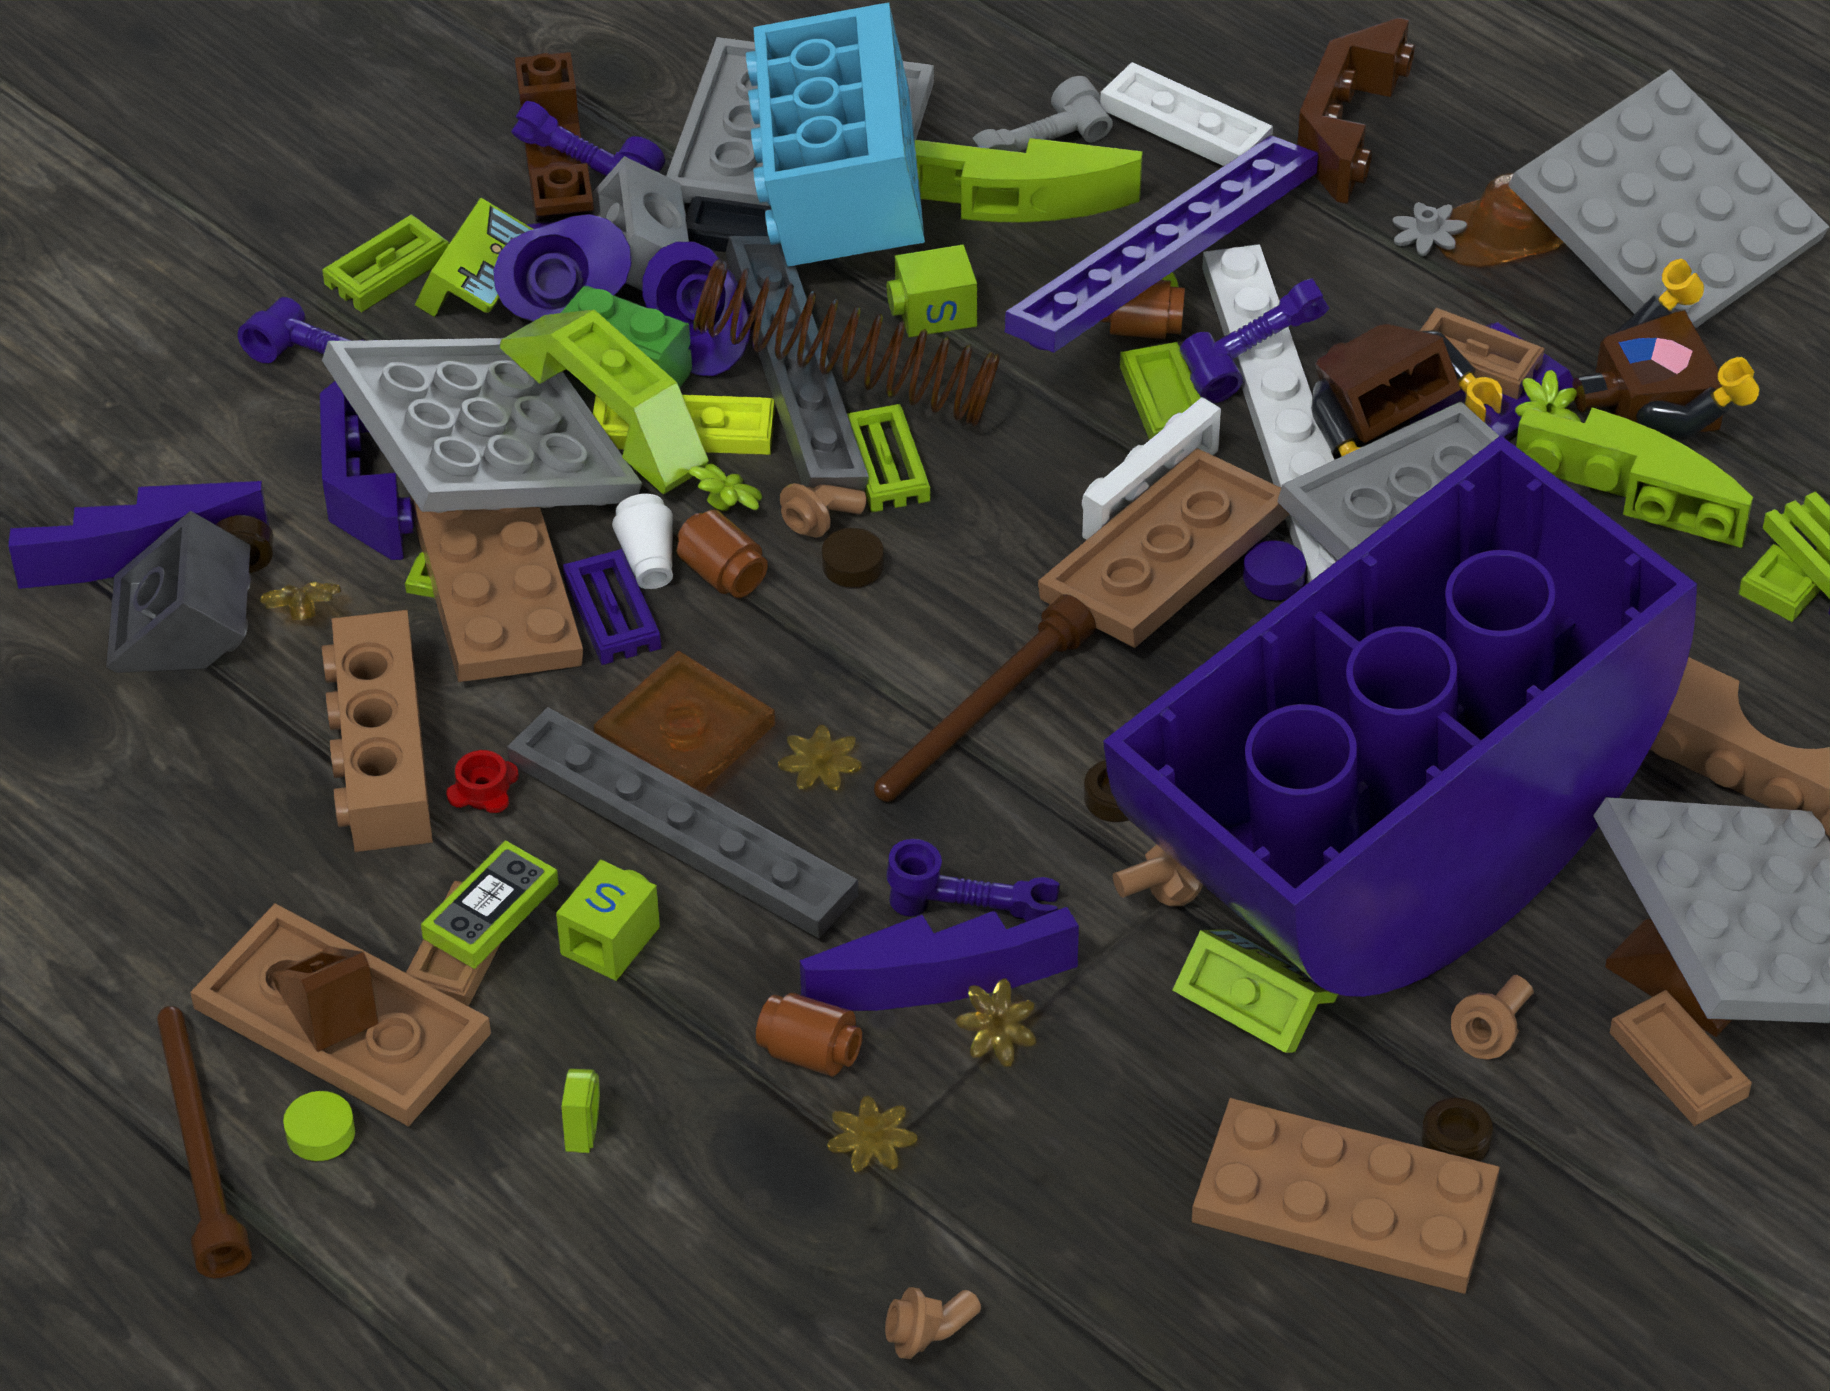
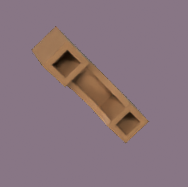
(1716, 740)

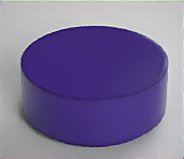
(1274, 570)

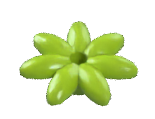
(1547, 398)
(725, 490)

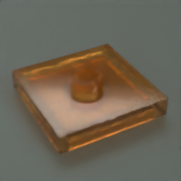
(687, 721)

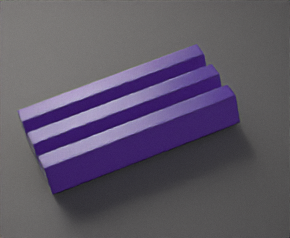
(624, 639)

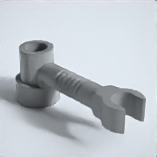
(1077, 110)

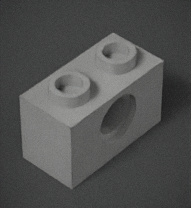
(645, 209)

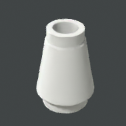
(646, 538)

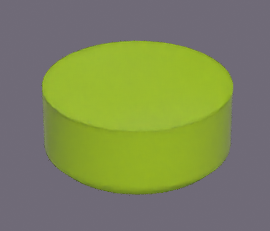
(319, 1126)

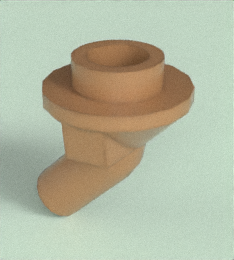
(808, 508)
(1164, 877)
(1486, 1022)
(920, 1320)

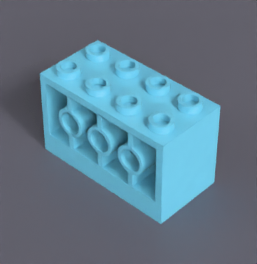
(834, 135)

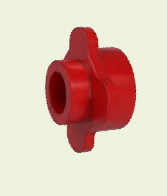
(482, 781)

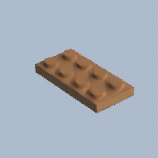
(1166, 546)
(498, 591)
(390, 1066)
(1346, 1195)

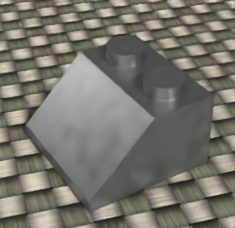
(180, 600)

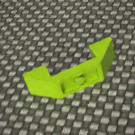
(660, 433)

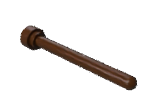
(1062, 627)
(220, 1241)

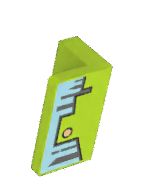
(470, 260)
(1250, 988)

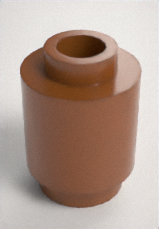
(1150, 313)
(721, 553)
(809, 1033)

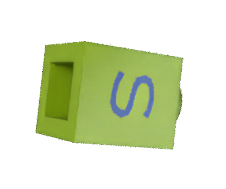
(934, 291)
(608, 919)

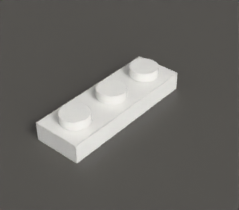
(1182, 115)
(1149, 462)

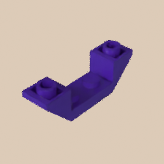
(359, 503)

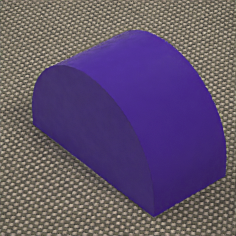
(1417, 727)

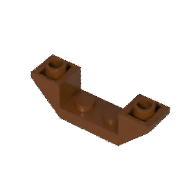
(1362, 62)
(557, 181)

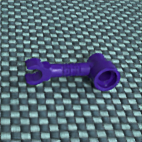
(540, 128)
(280, 327)
(1212, 362)
(916, 879)

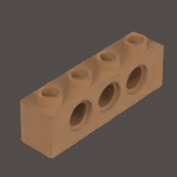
(379, 731)

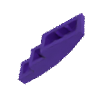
(112, 536)
(918, 967)

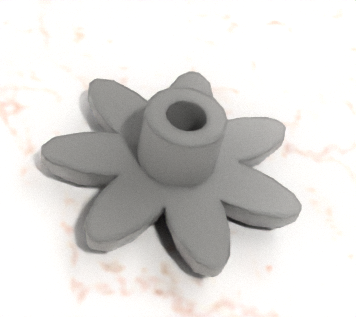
(1428, 227)

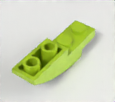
(1041, 185)
(1654, 472)

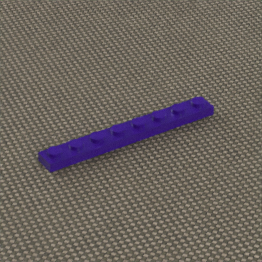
(1159, 244)

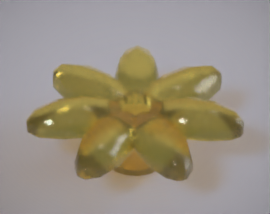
(300, 600)
(821, 758)
(997, 1022)
(871, 1134)

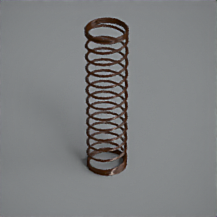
(977, 396)

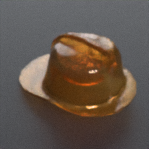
(1499, 228)

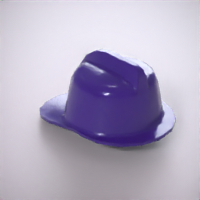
(552, 263)
(674, 287)

